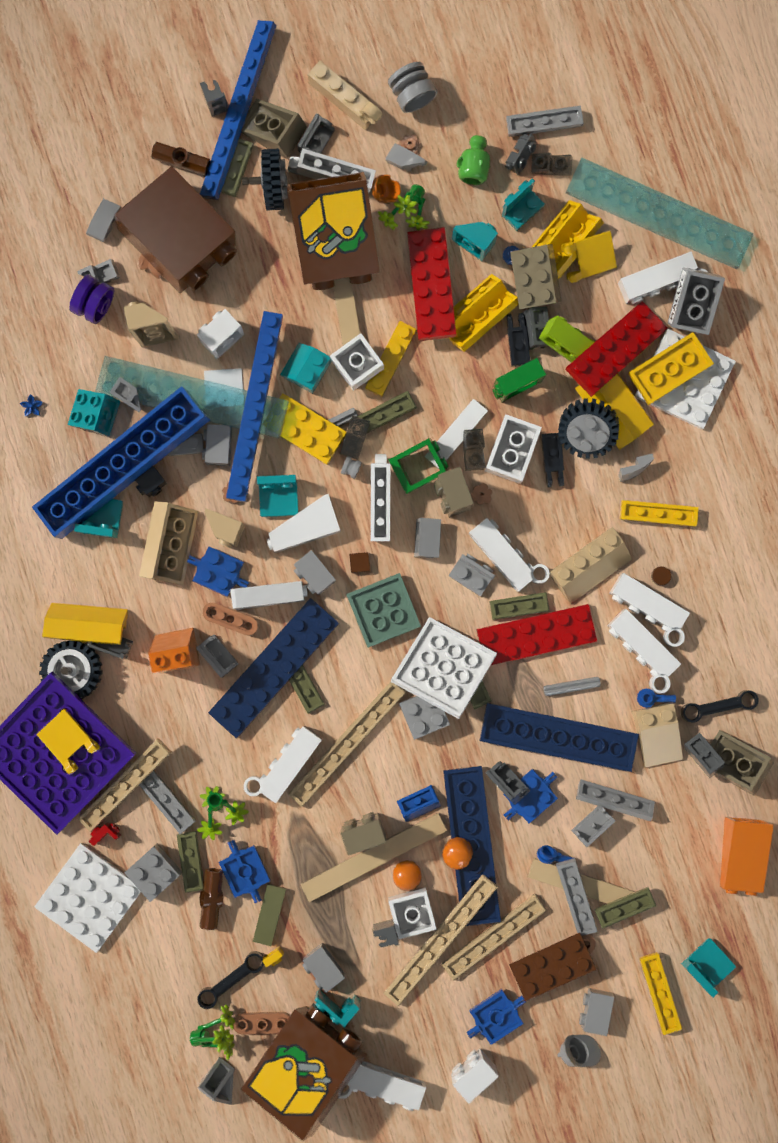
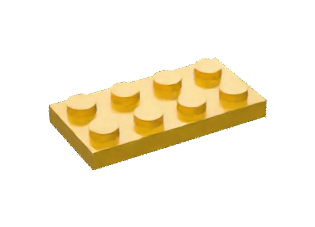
(670, 368)
(310, 431)

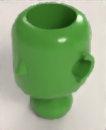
(474, 162)

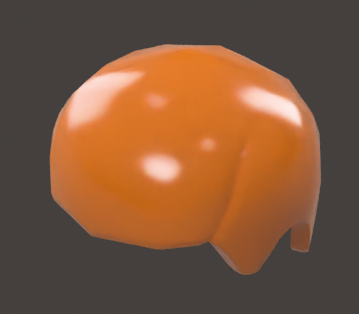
(385, 189)
(457, 853)
(407, 875)

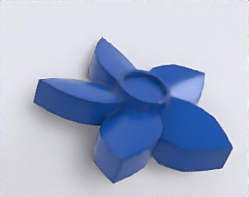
(31, 406)

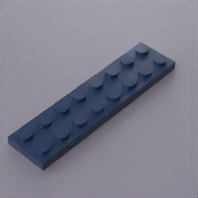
(273, 668)
(559, 737)
(470, 821)

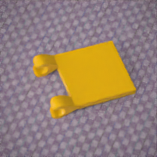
(593, 255)
(64, 737)

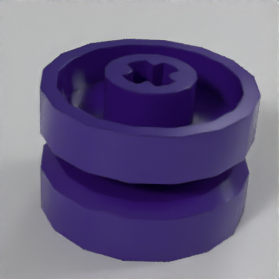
(91, 299)

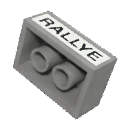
(696, 301)

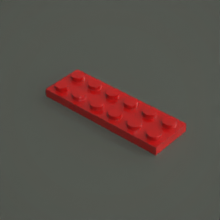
(431, 284)
(616, 348)
(539, 634)

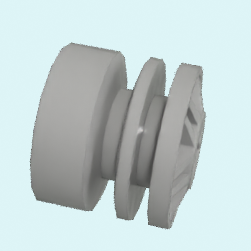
(412, 87)

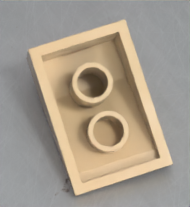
(658, 734)

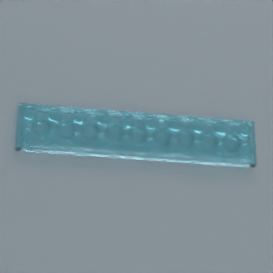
(659, 213)
(219, 402)

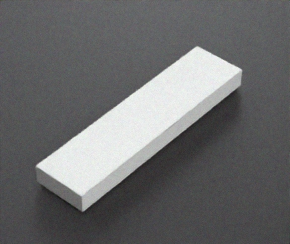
(454, 434)

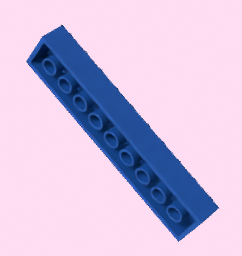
(121, 463)

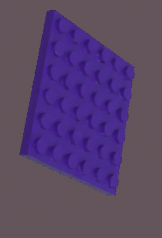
(37, 774)

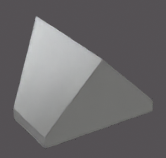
(218, 1082)

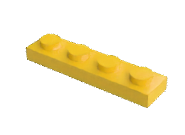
(391, 357)
(659, 513)
(660, 993)

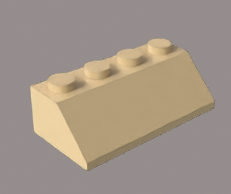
(148, 325)
(168, 543)
(591, 565)

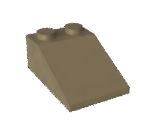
(273, 126)
(743, 764)

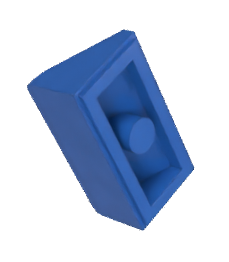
(418, 803)

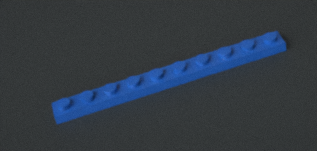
(238, 109)
(254, 406)

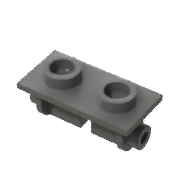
(526, 146)

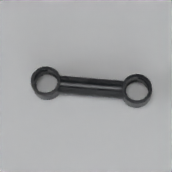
(720, 706)
(230, 980)

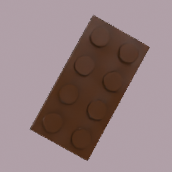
(552, 966)

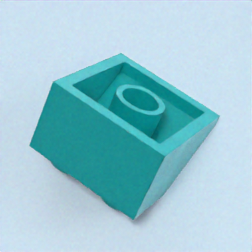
(475, 238)
(306, 367)

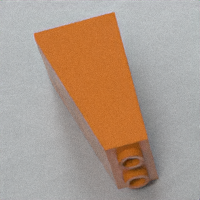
(174, 651)
(745, 855)

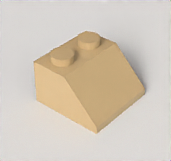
(225, 528)

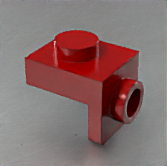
(99, 833)

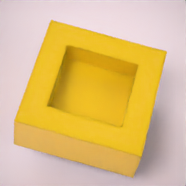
(273, 957)

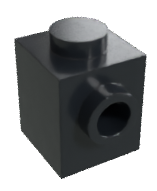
(150, 482)

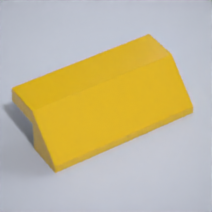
(568, 226)
(481, 311)
(631, 415)
(85, 623)

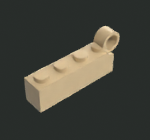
(343, 96)

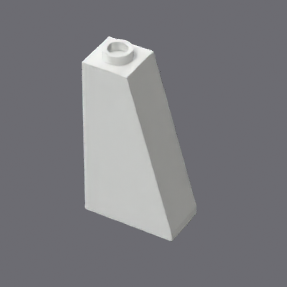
(306, 526)
(268, 595)

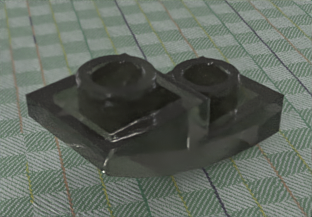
(551, 164)
(355, 437)
(473, 449)

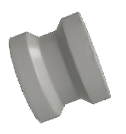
(351, 467)

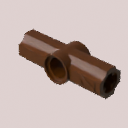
(170, 154)
(211, 898)

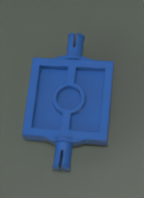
(218, 571)
(536, 800)
(244, 871)
(496, 1017)

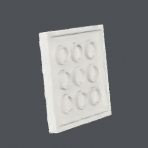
(697, 396)
(444, 667)
(88, 897)

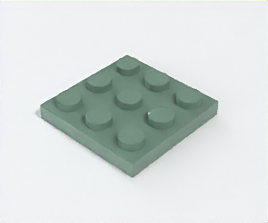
(383, 610)

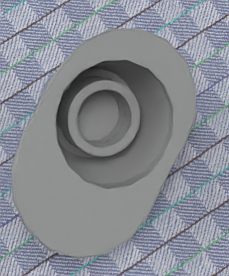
(580, 1051)

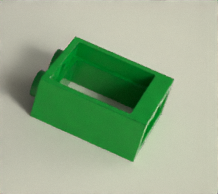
(518, 380)
(401, 473)

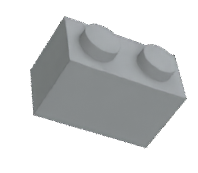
(218, 445)
(314, 573)
(323, 968)
(596, 1012)

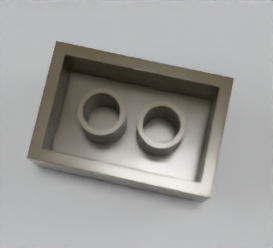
(536, 276)
(454, 492)
(363, 833)

